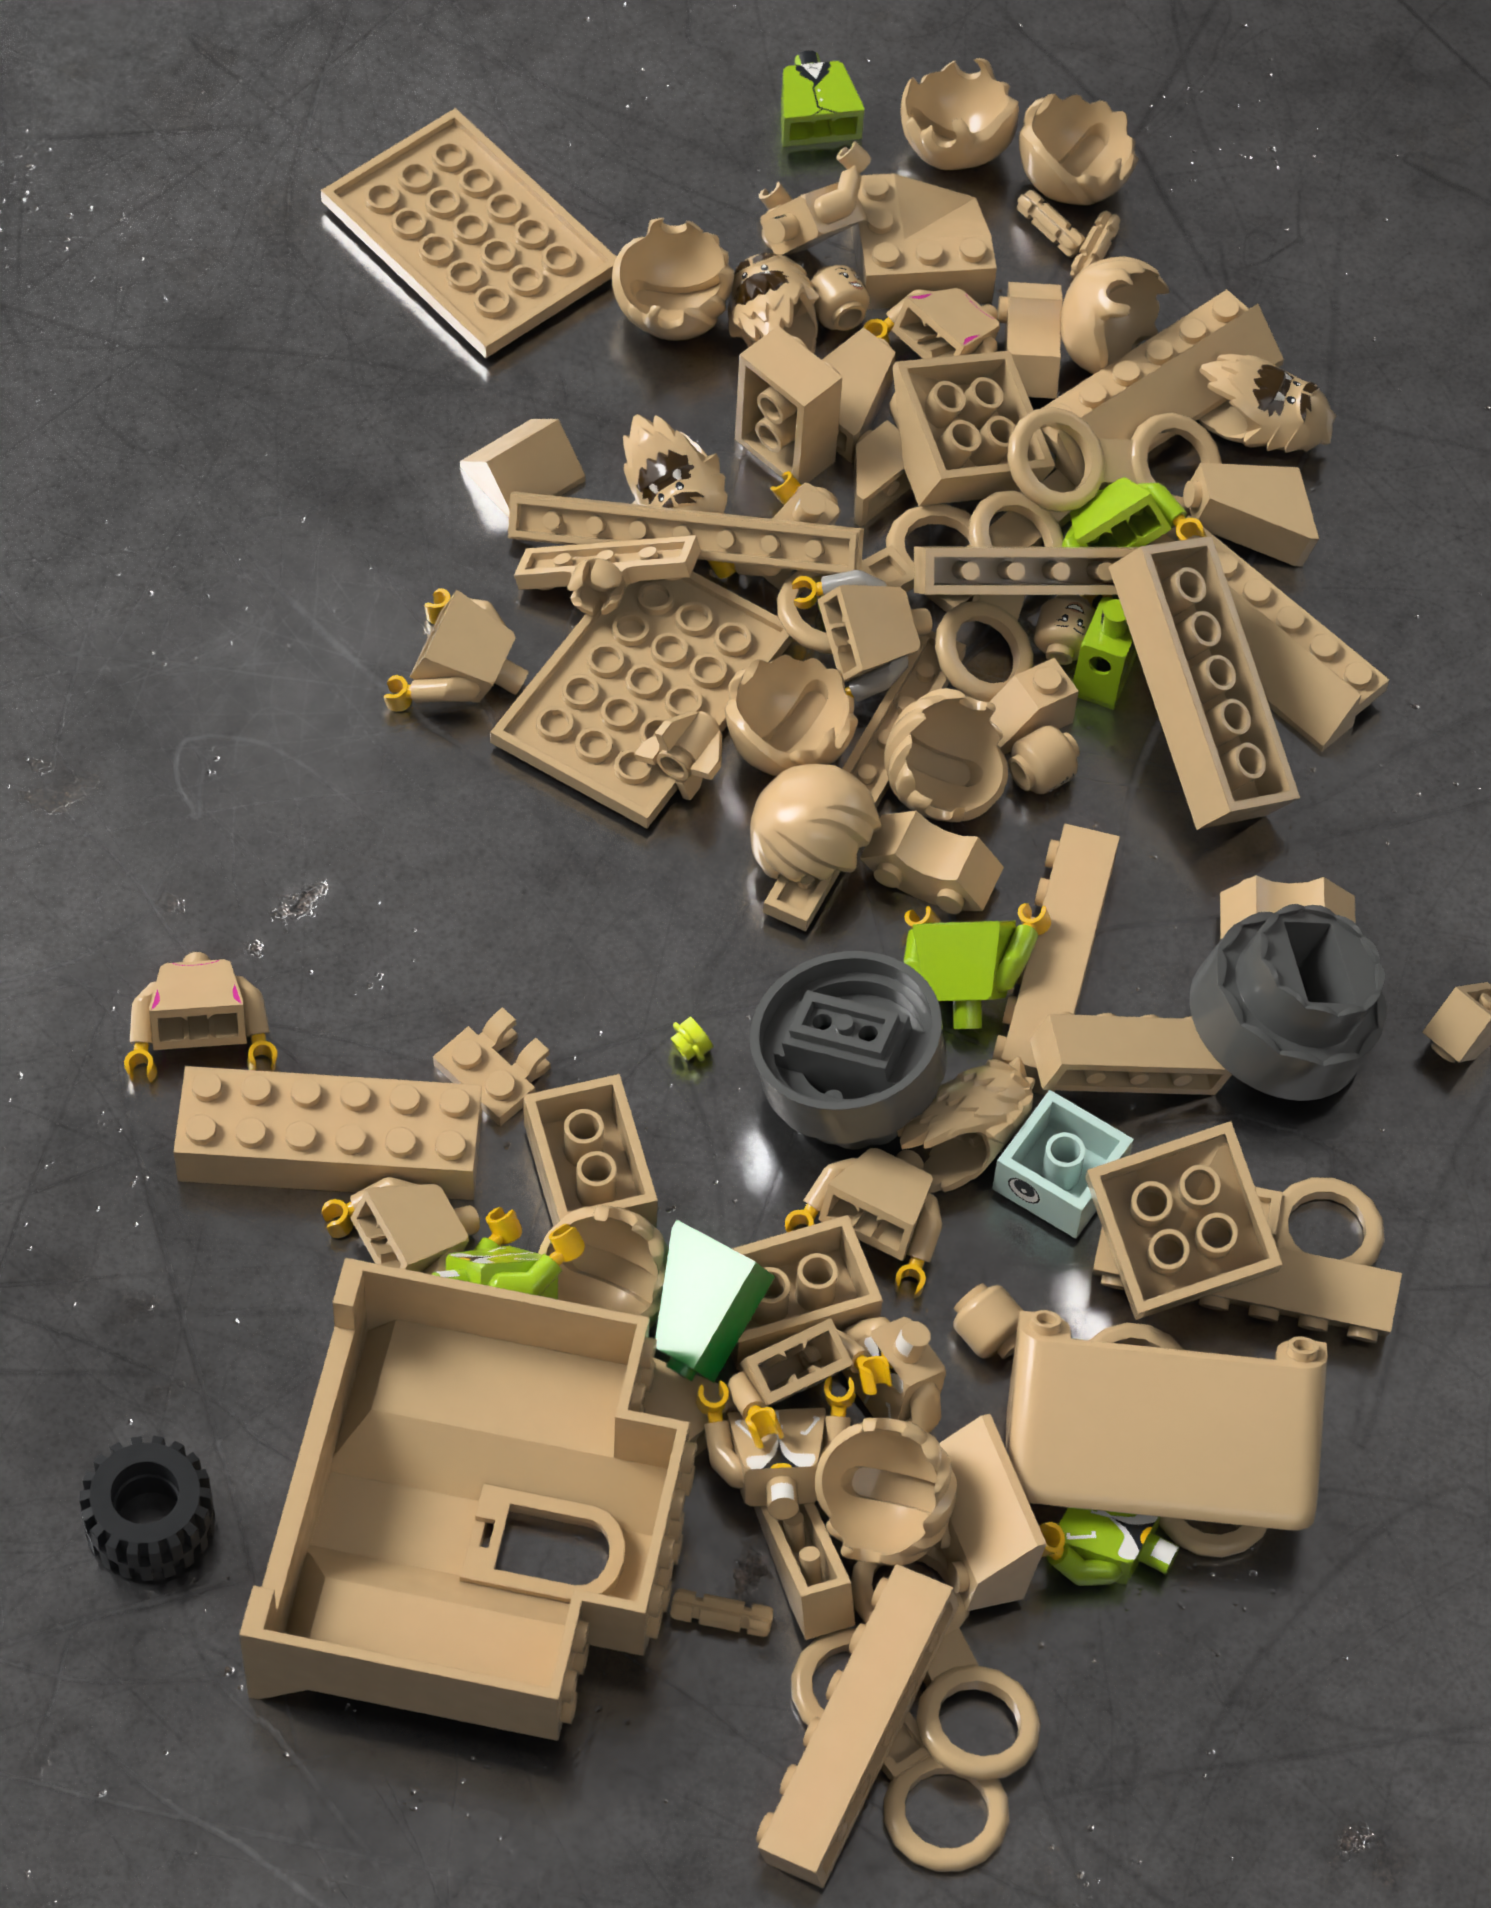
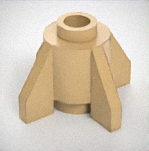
(686, 750)

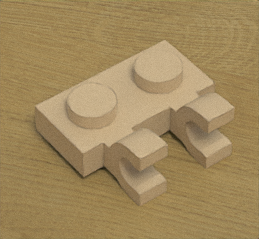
(475, 1061)

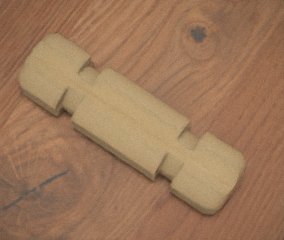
(1050, 223)
(1097, 241)
(721, 1612)

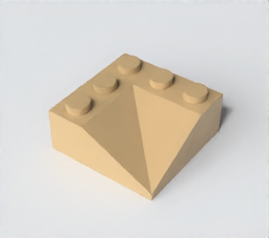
(920, 241)
(959, 426)
(1183, 1220)

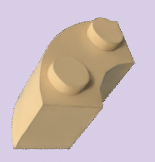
(1033, 334)
(932, 863)
(1262, 895)

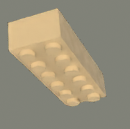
(1203, 682)
(326, 1131)

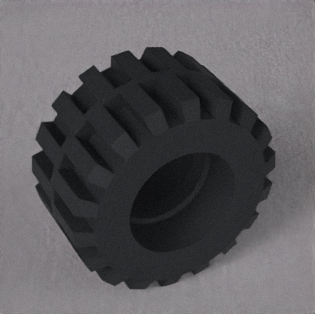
(138, 1471)

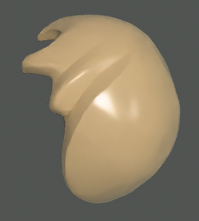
(959, 117)
(1076, 149)
(673, 280)
(1110, 310)
(789, 714)
(946, 757)
(812, 822)
(619, 1265)
(886, 1491)

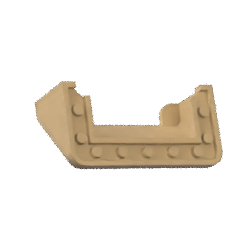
(1166, 1427)

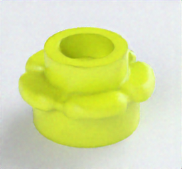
(691, 1040)

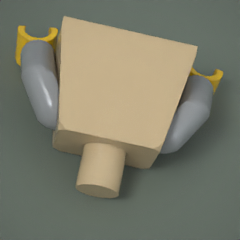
(866, 628)

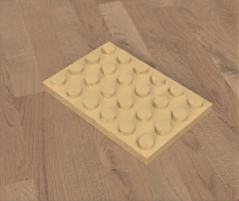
(470, 232)
(626, 673)

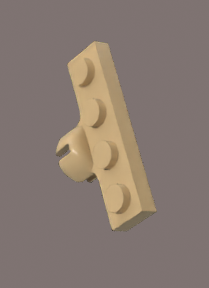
(603, 570)

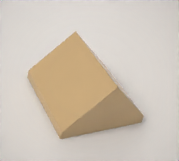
(526, 460)

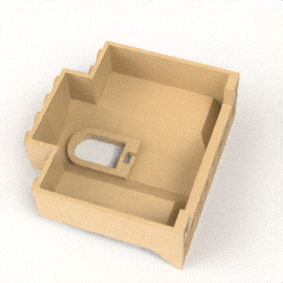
(423, 1429)

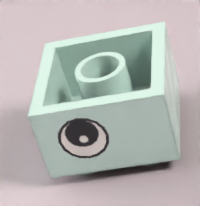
(1050, 1159)

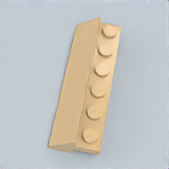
(1161, 377)
(1302, 665)

